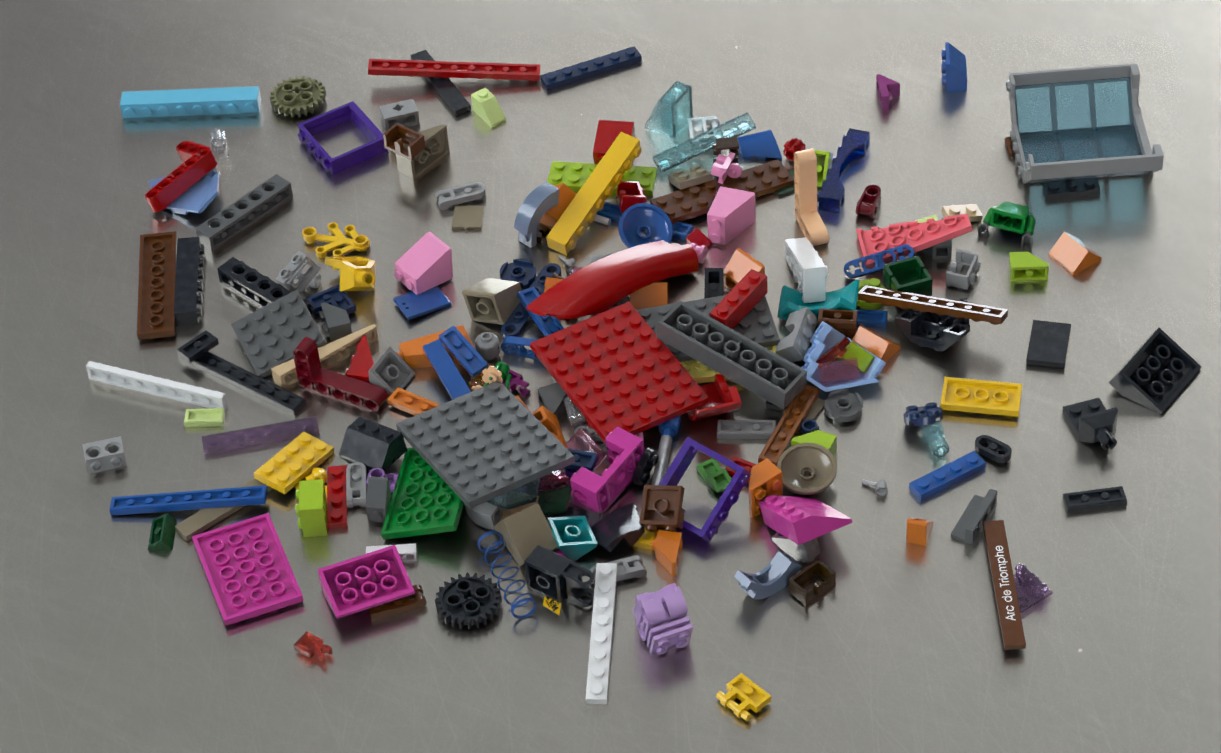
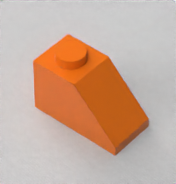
(668, 550)

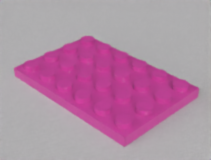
(247, 569)

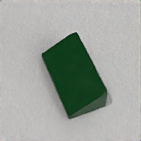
(162, 533)

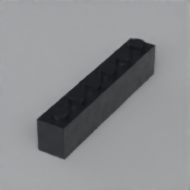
(188, 281)

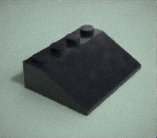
(1155, 372)

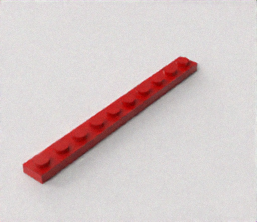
(451, 69)

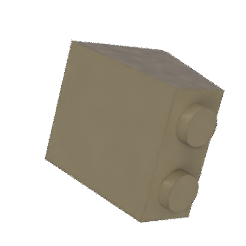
(492, 300)
(526, 531)

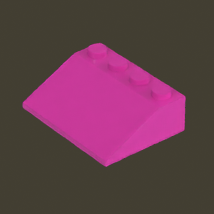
(801, 517)
(365, 581)

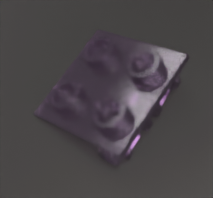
(1029, 588)

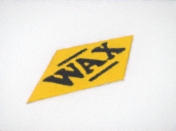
(552, 605)

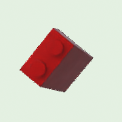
(607, 133)

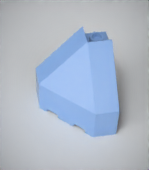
(823, 340)

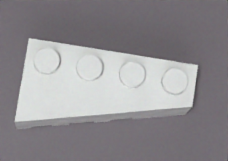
(807, 269)

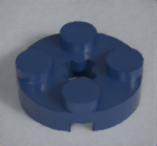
(523, 266)
(922, 415)

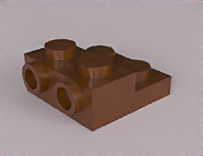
(662, 508)

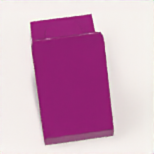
(886, 90)

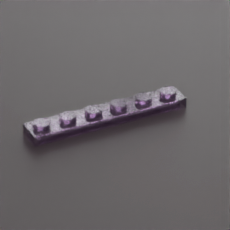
(259, 435)

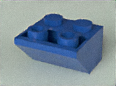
(953, 69)

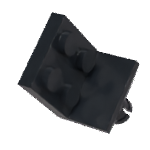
(1093, 422)

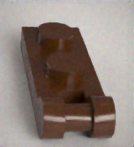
(400, 605)

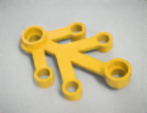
(358, 242)

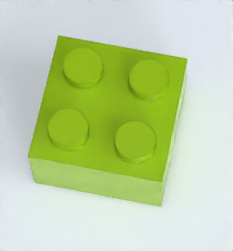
(312, 508)

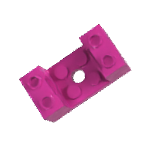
(599, 492)

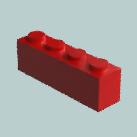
(741, 299)

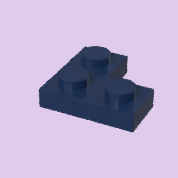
(333, 297)

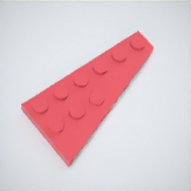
(912, 233)

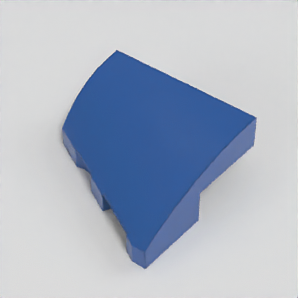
(759, 146)

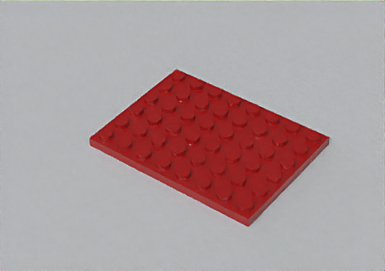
(619, 372)

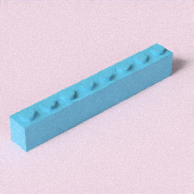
(190, 102)

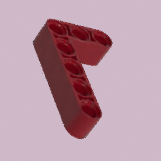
(333, 384)

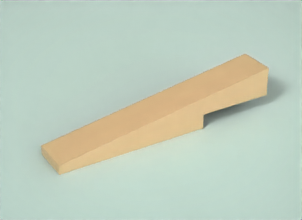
(329, 355)

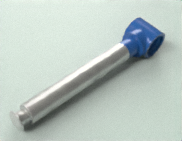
(667, 430)

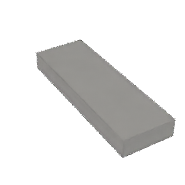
(745, 429)

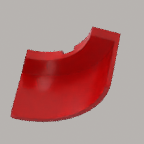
(721, 400)

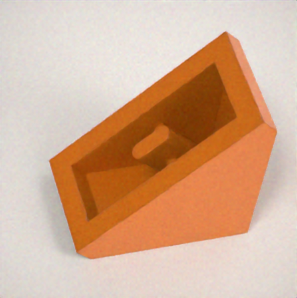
(918, 530)

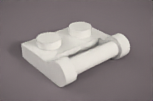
(698, 125)

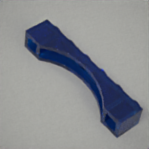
(853, 147)

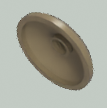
(807, 460)

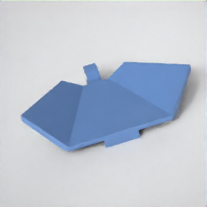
(197, 196)

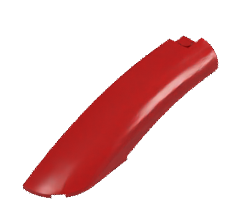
(613, 278)

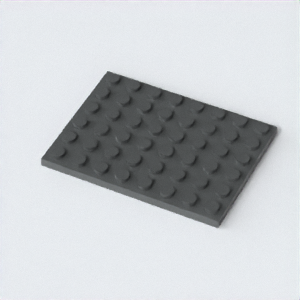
(485, 444)

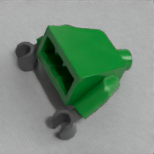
(1011, 218)

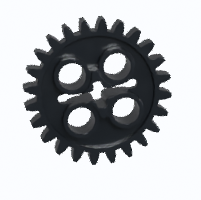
(468, 600)

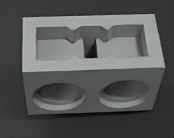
(104, 455)

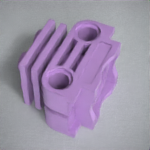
(663, 619)

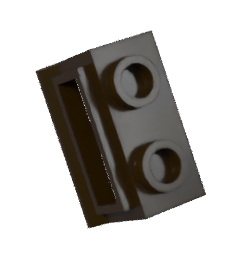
(726, 143)
(807, 576)

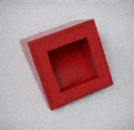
(698, 238)

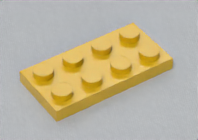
(981, 396)
(293, 462)

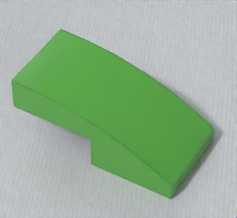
(713, 475)

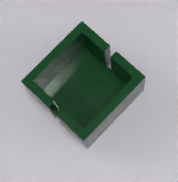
(908, 276)

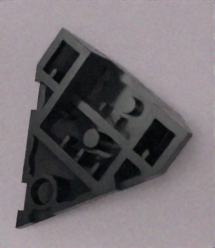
(932, 330)

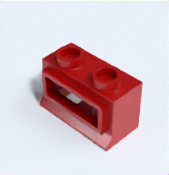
(629, 194)

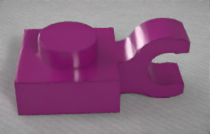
(518, 383)

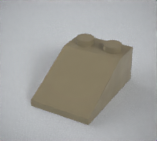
(435, 149)

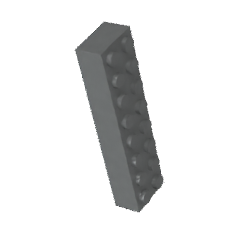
(731, 354)

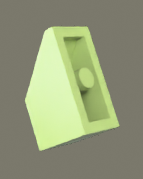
(487, 107)

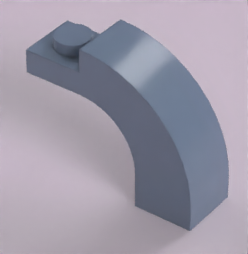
(531, 211)
(771, 578)

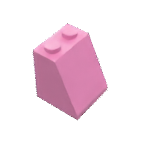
(730, 214)
(425, 264)

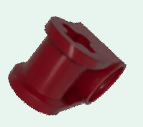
(869, 201)

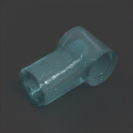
(935, 438)

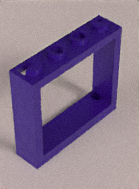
(334, 118)
(729, 496)

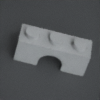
(801, 326)

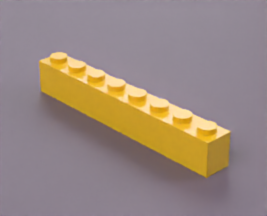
(594, 193)

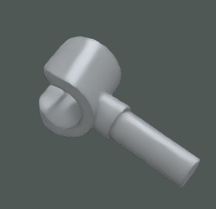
(569, 263)
(881, 488)

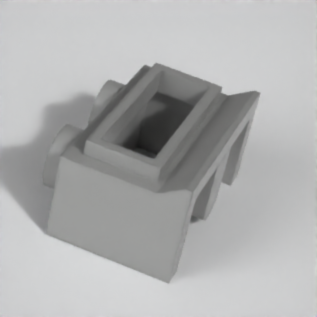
(967, 260)
(293, 269)

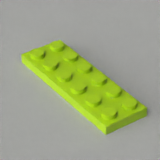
(575, 175)

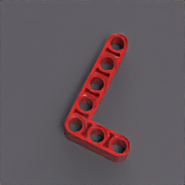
(196, 163)

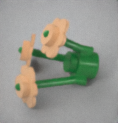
(495, 374)

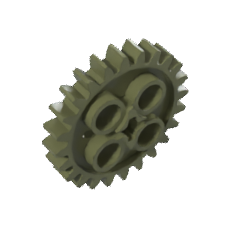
(298, 96)

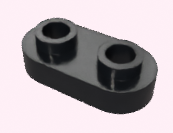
(993, 448)
(642, 471)

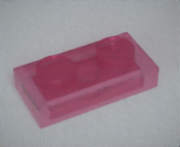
(839, 370)

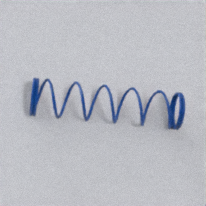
(520, 601)

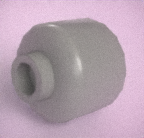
(487, 345)

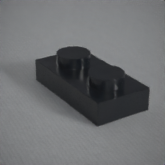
(197, 346)

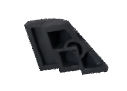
(618, 526)

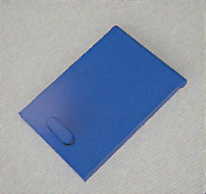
(426, 302)

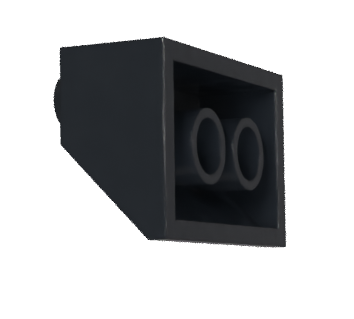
(372, 444)

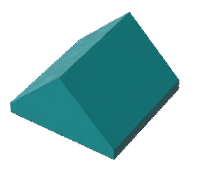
(573, 535)

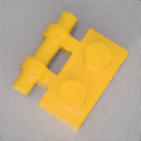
(748, 693)

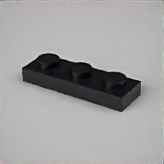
(1071, 188)

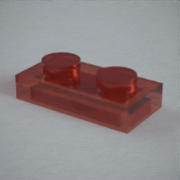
(837, 350)

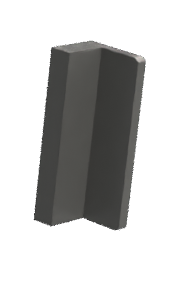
(972, 519)

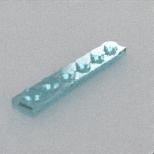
(703, 142)

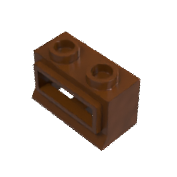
(397, 135)

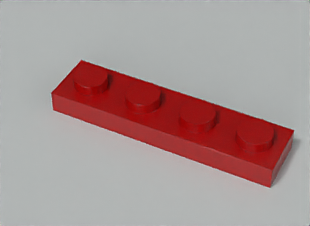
(336, 497)

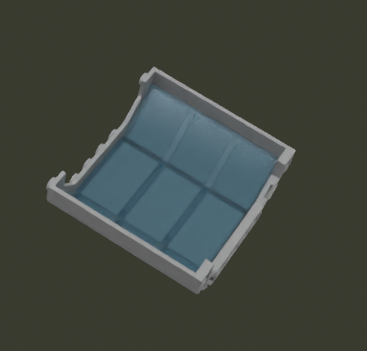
(1079, 124)

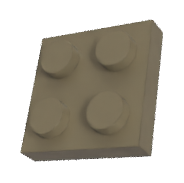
(690, 177)

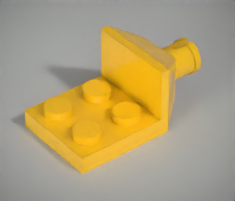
(355, 272)

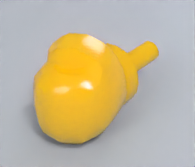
(316, 474)

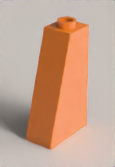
(413, 352)

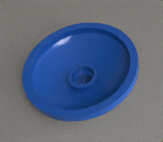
(646, 219)

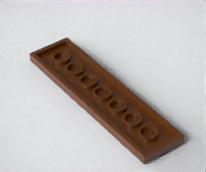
(699, 198)
(157, 285)

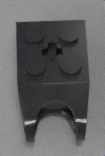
(558, 577)

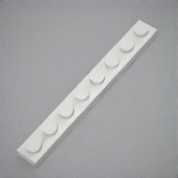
(156, 386)
(601, 633)

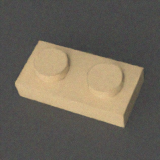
(971, 209)

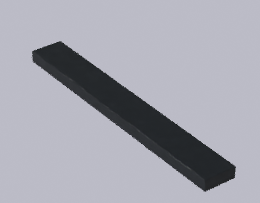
(249, 382)

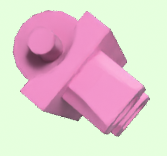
(724, 167)

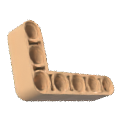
(806, 197)

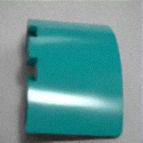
(839, 299)

